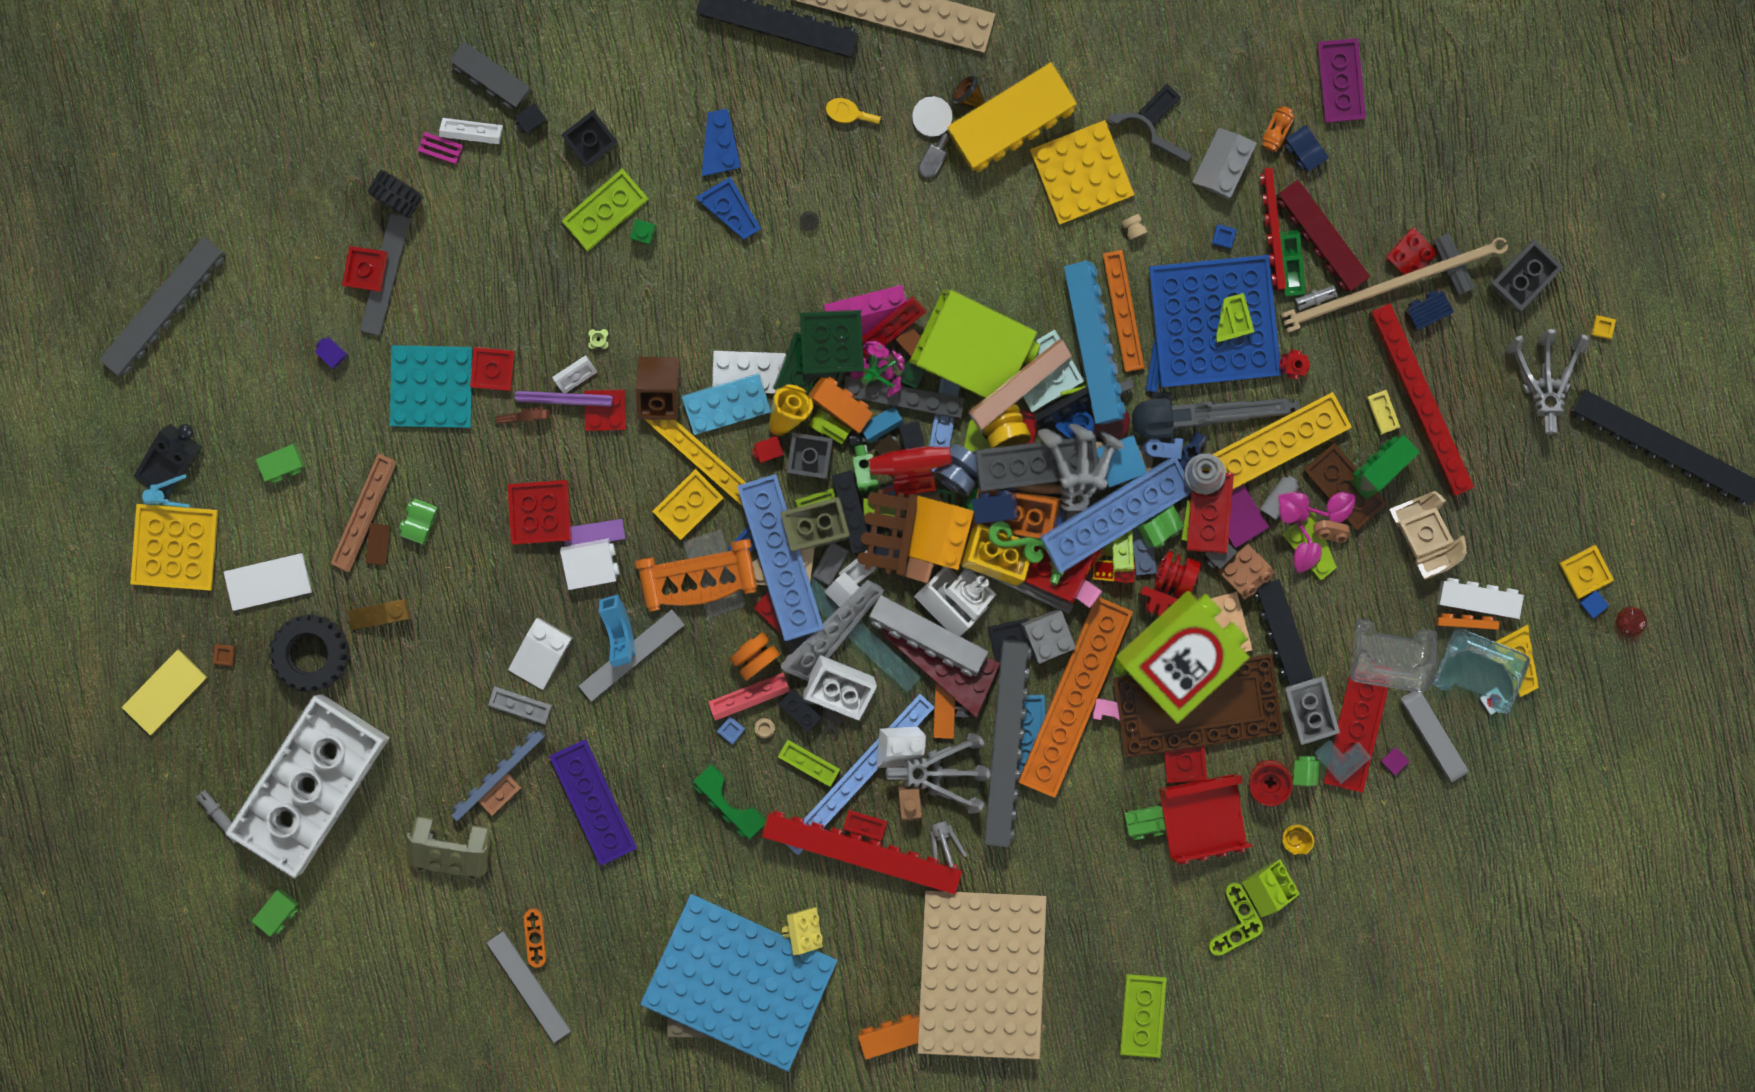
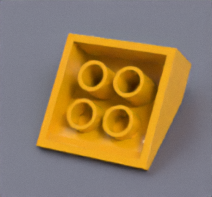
(939, 532)

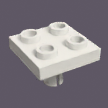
(970, 592)

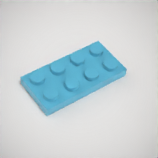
(726, 403)

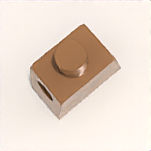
(909, 803)

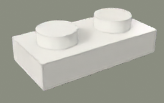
(574, 374)

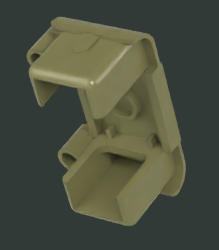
(446, 856)

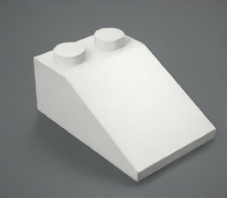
(540, 653)

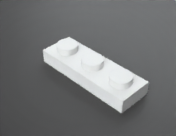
(471, 131)

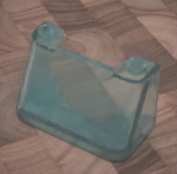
(1482, 668)

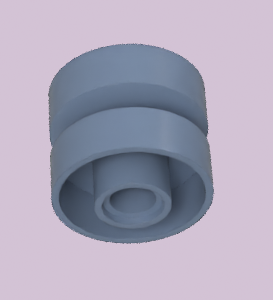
(958, 473)

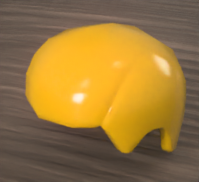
(1298, 839)

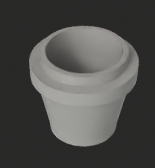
(1201, 482)

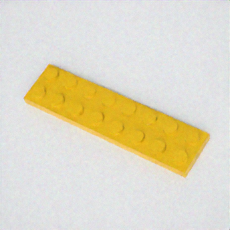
(1284, 440)

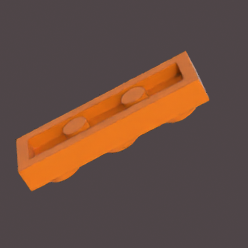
(1467, 621)

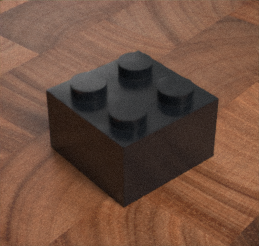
(590, 139)

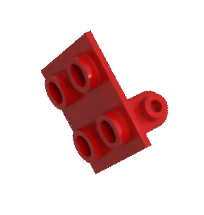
(1411, 252)

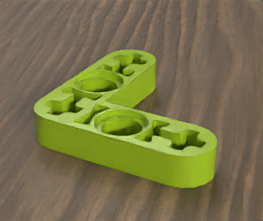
(1244, 919)

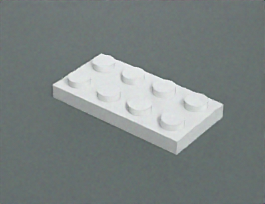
(736, 365)

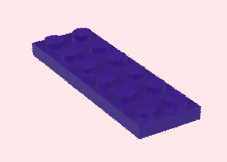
(593, 802)

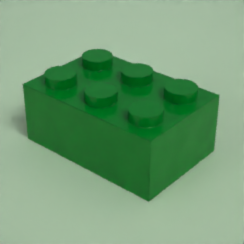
(1383, 465)

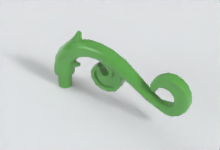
(1030, 543)

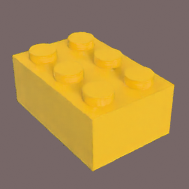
(995, 561)

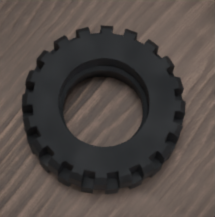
(282, 657)

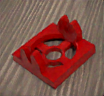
(1156, 598)

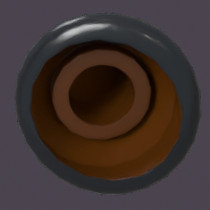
(968, 92)

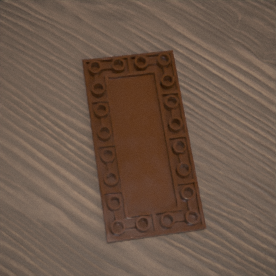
(1236, 710)

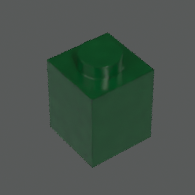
(911, 375)

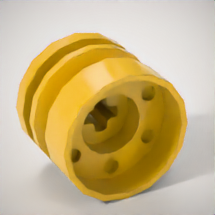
(1007, 429)

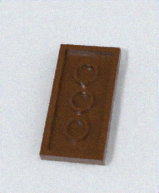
(1332, 474)

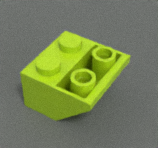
(1271, 888)

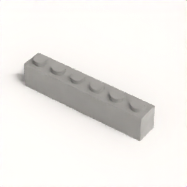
(928, 636)

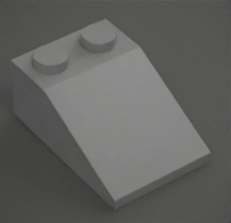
(1311, 710)

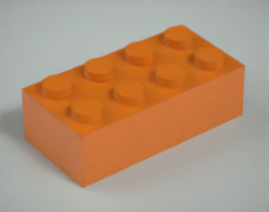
(1036, 514)

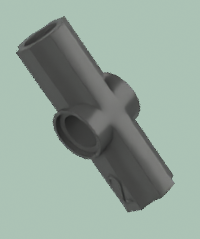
(1459, 274)

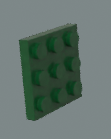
(831, 341)
(792, 370)

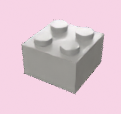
(1048, 636)

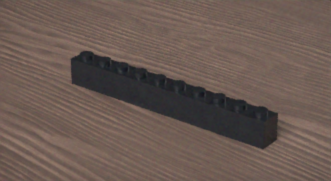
(1665, 447)

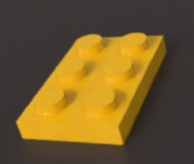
(688, 504)

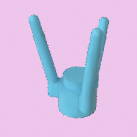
(156, 497)

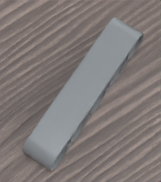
(1434, 735)

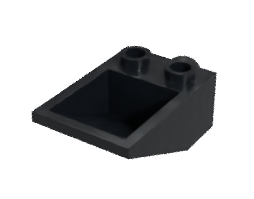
(168, 457)

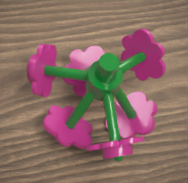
(881, 371)

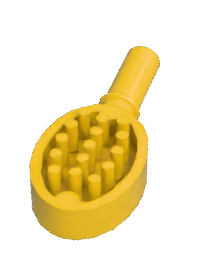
(846, 111)

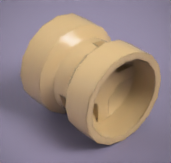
(1134, 227)

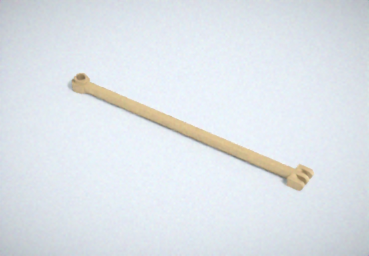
(1391, 284)

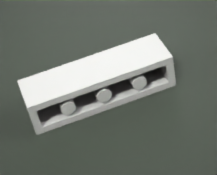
(1480, 599)

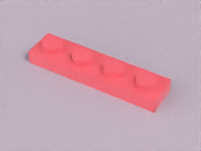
(749, 696)

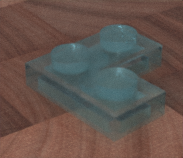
(1342, 765)

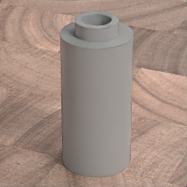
(1271, 505)

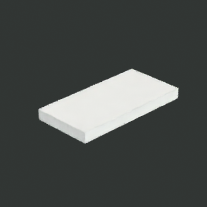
(267, 581)

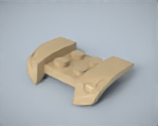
(1428, 534)

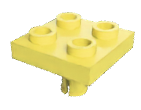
(803, 931)

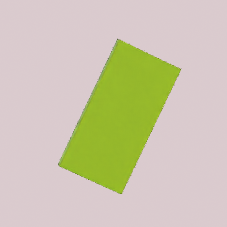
(605, 210)
(1143, 1015)

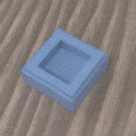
(731, 730)

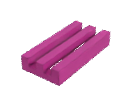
(424, 142)

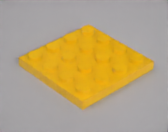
(1082, 172)
(174, 547)

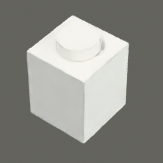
(842, 589)

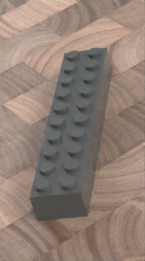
(1006, 742)

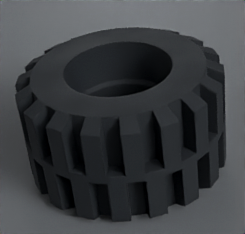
(395, 194)

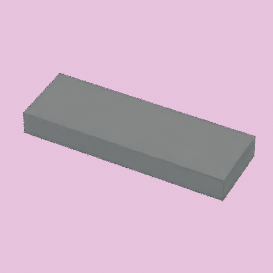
(519, 705)

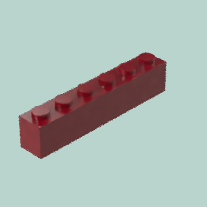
(1323, 236)

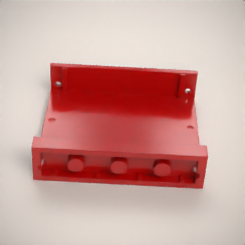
(1203, 819)

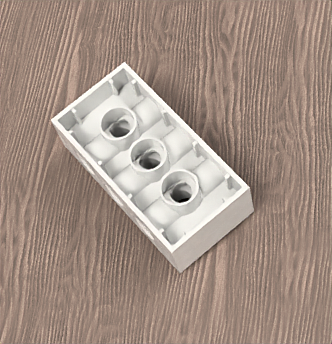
(282, 789)

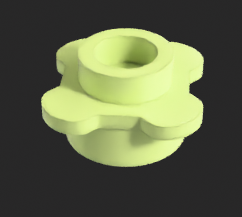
(603, 339)

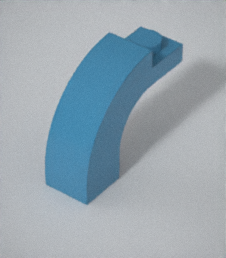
(619, 630)

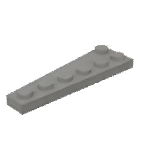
(835, 631)

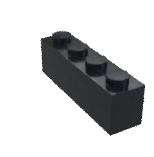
(851, 508)

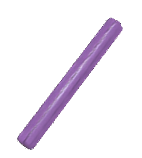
(563, 398)

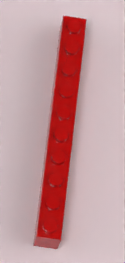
(1421, 399)
(861, 852)

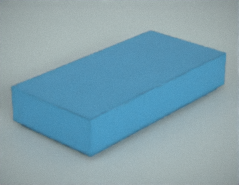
(882, 424)

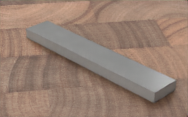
(644, 645)
(528, 986)

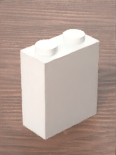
(589, 563)

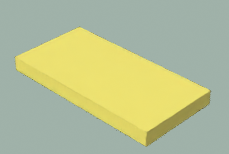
(164, 692)

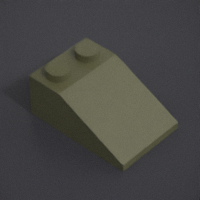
(815, 525)

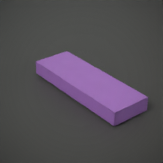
(596, 531)

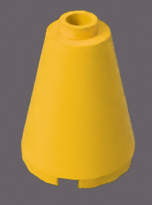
(789, 409)

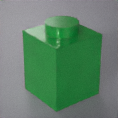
(643, 232)

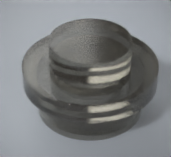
(809, 220)

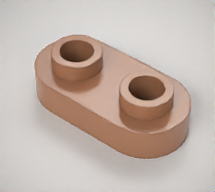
(1331, 531)

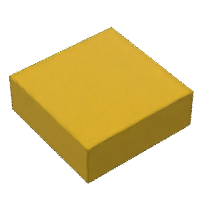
(1603, 327)

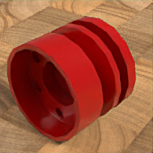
(1176, 575)
(1278, 791)

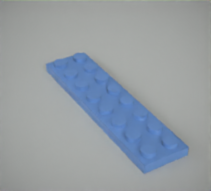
(1116, 514)
(781, 567)

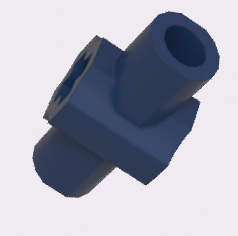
(1196, 442)

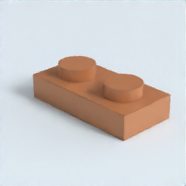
(499, 794)

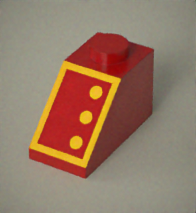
(1104, 571)

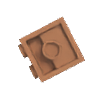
(1246, 571)

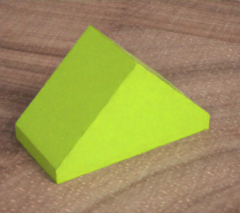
(974, 438)

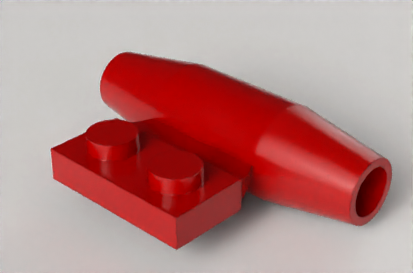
(911, 467)

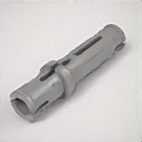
(215, 811)

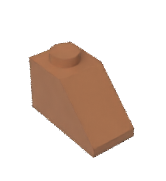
(918, 569)

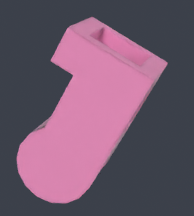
(1105, 707)

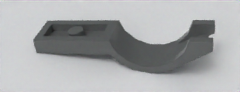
(1156, 141)

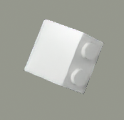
(899, 745)

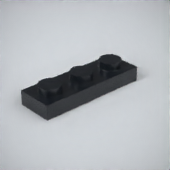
(1064, 409)

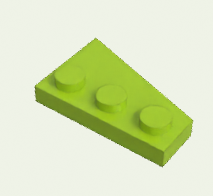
(1295, 536)

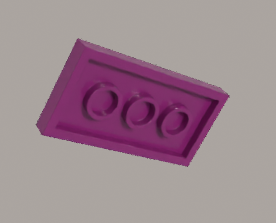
(1341, 80)

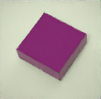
(1395, 761)

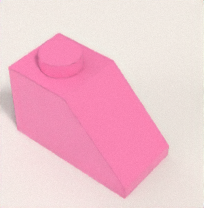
(1088, 594)

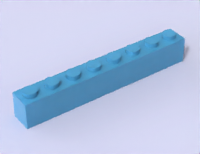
(1094, 342)

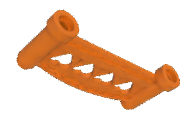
(737, 561)

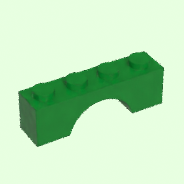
(747, 820)

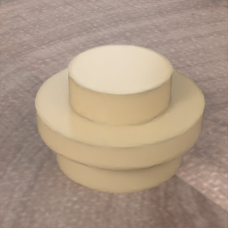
(764, 728)

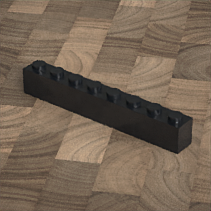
(781, 25)

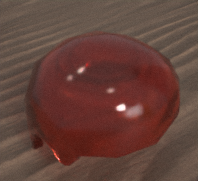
(1631, 622)

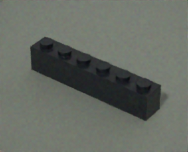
(1283, 633)

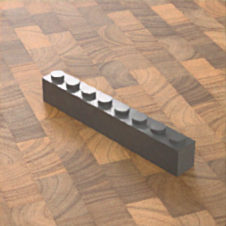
(162, 306)

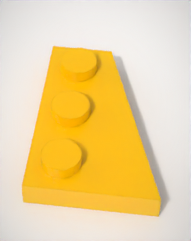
(1520, 641)

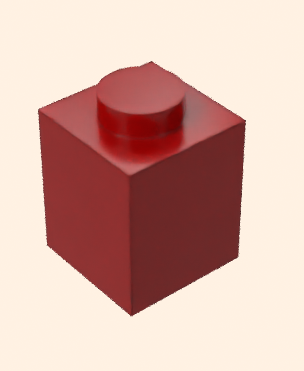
(767, 449)

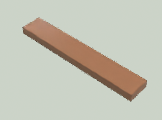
(1020, 384)
(363, 512)

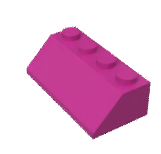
(873, 306)

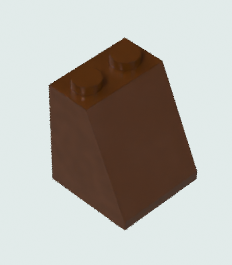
(657, 388)

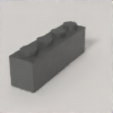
(490, 75)

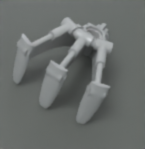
(1532, 385)
(1082, 482)
(905, 773)

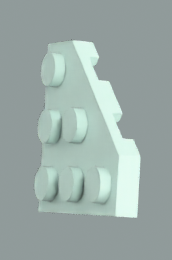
(1061, 379)

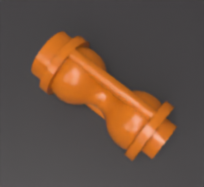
(1273, 138)

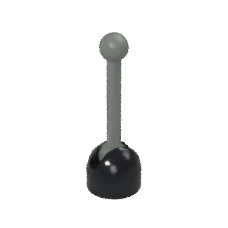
(856, 439)

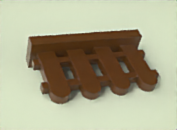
(893, 522)

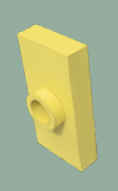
(1383, 412)

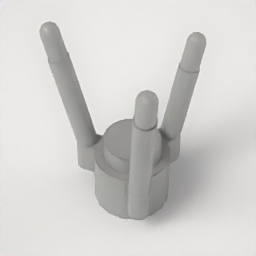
(941, 831)

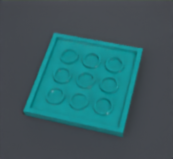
(431, 386)

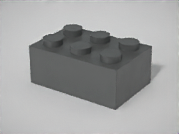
(1525, 276)

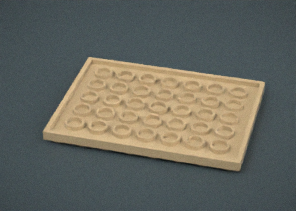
(982, 975)

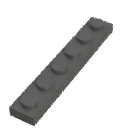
(906, 398)

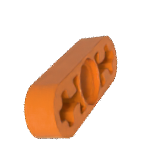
(528, 923)

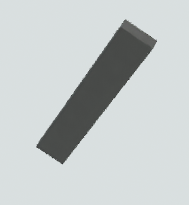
(379, 301)

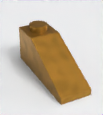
(379, 614)

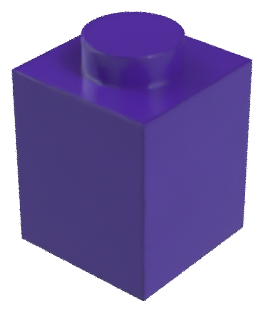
(330, 352)

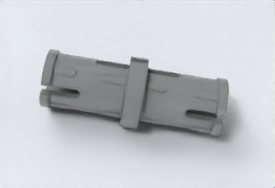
(1316, 297)

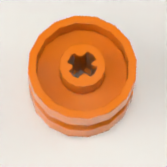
(754, 656)

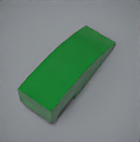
(1292, 263)

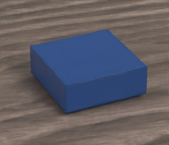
(1224, 236)
(1594, 604)

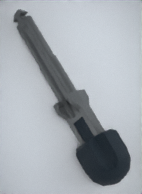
(1158, 418)

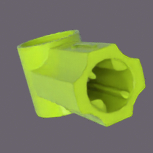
(827, 425)

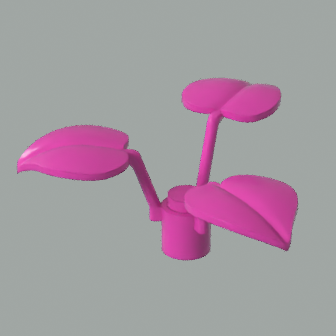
(1295, 508)

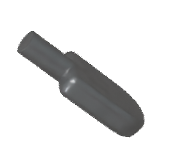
(933, 158)

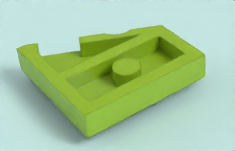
(1234, 318)

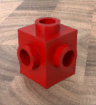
(1287, 364)

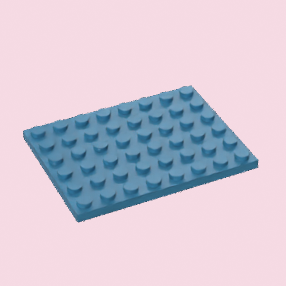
(738, 983)

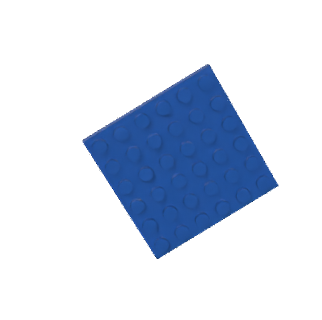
(1187, 316)

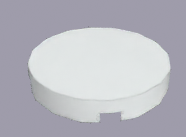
(932, 116)

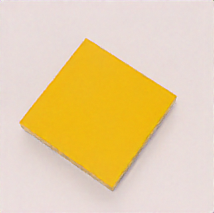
(1586, 571)

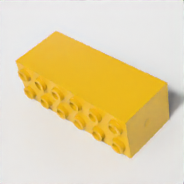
(1012, 118)

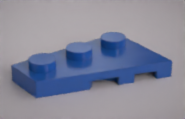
(720, 144)
(730, 207)

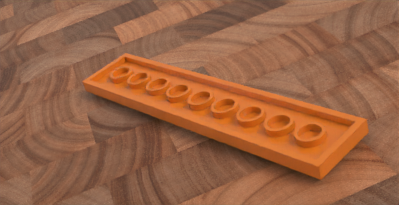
(1075, 697)

